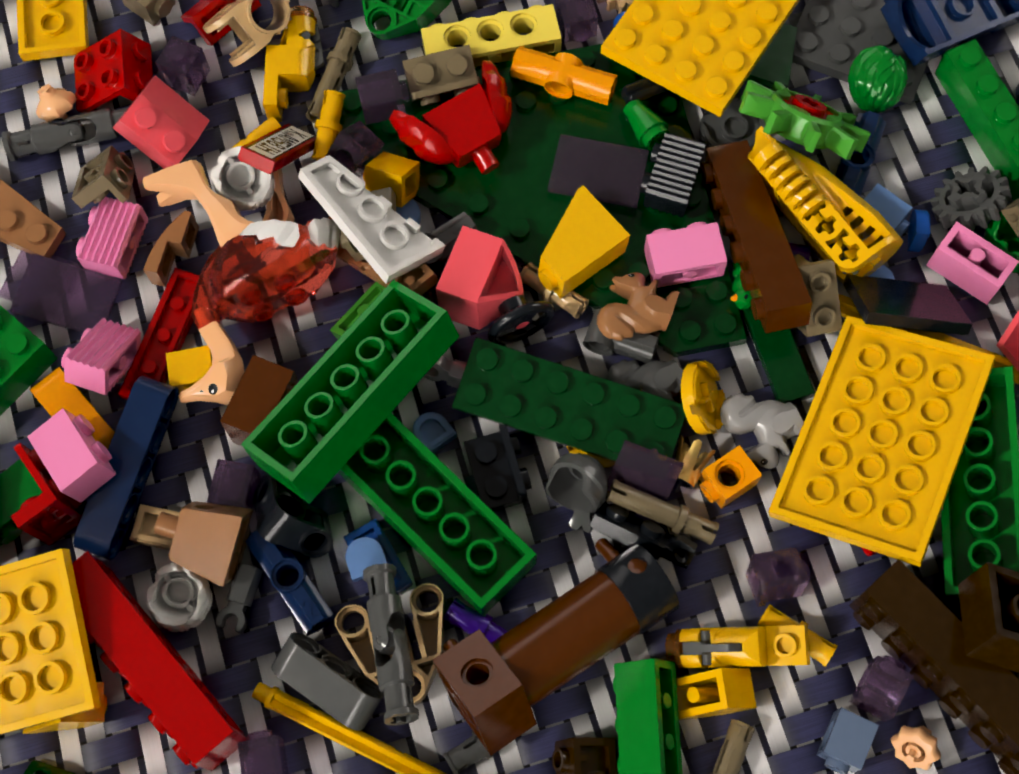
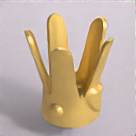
(692, 465)

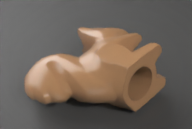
(642, 313)

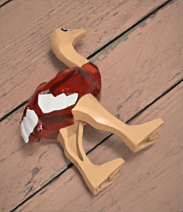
(252, 271)

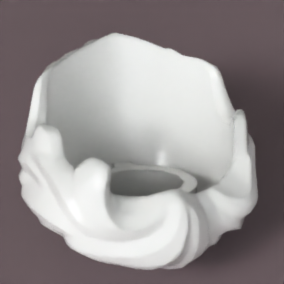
(241, 182)
(178, 598)

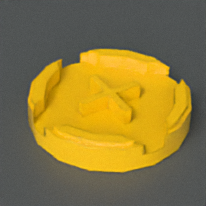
(701, 397)

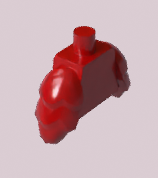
(461, 127)

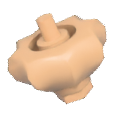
(54, 103)
(916, 747)

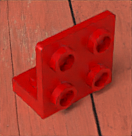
(52, 511)

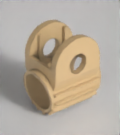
(252, 36)

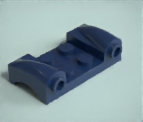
(933, 26)

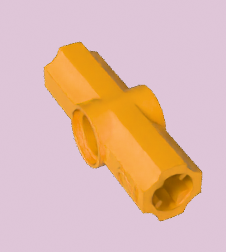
(563, 75)

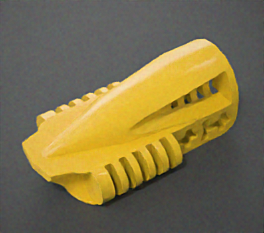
(820, 201)

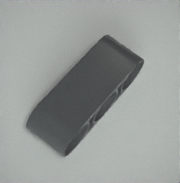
(327, 681)

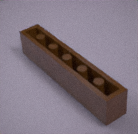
(756, 238)

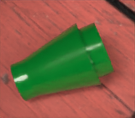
(645, 123)

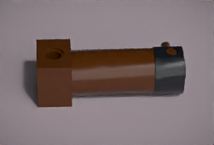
(503, 679)

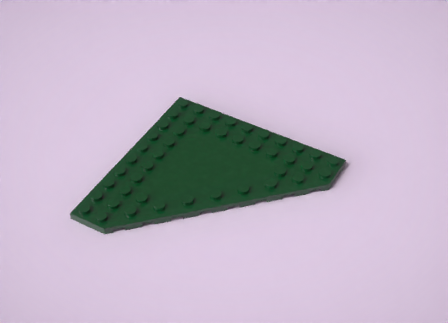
(518, 208)

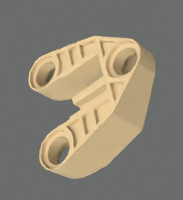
(428, 631)

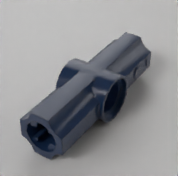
(856, 174)
(303, 596)

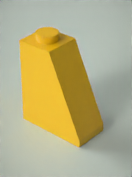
(581, 244)

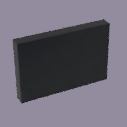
(907, 305)

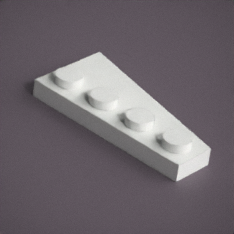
(376, 230)

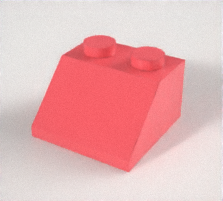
(161, 124)

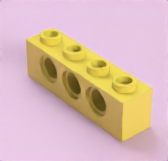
(505, 26)

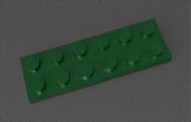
(564, 403)

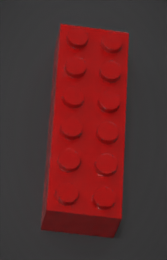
(153, 668)

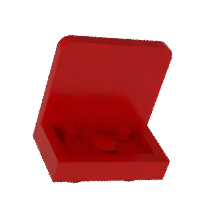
(112, 68)

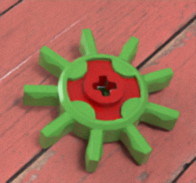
(803, 119)

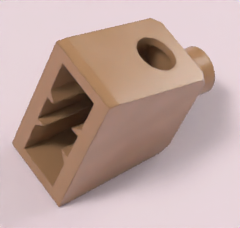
(206, 538)

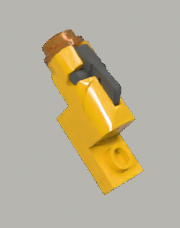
(292, 62)
(739, 646)

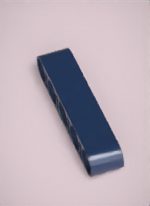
(133, 456)

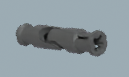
(50, 136)
(389, 638)

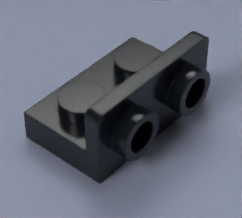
(497, 470)

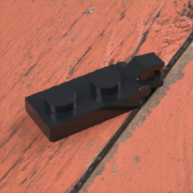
(621, 526)

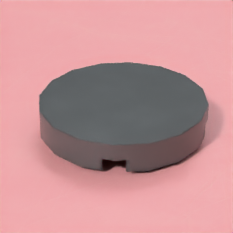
(730, 127)

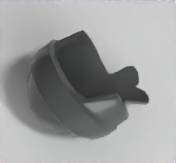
(579, 485)

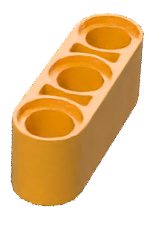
(57, 394)

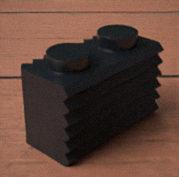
(673, 174)

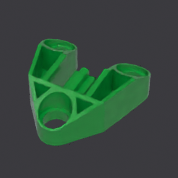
(405, 15)

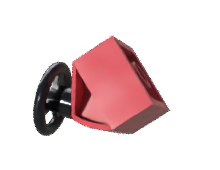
(484, 284)

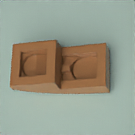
(174, 241)

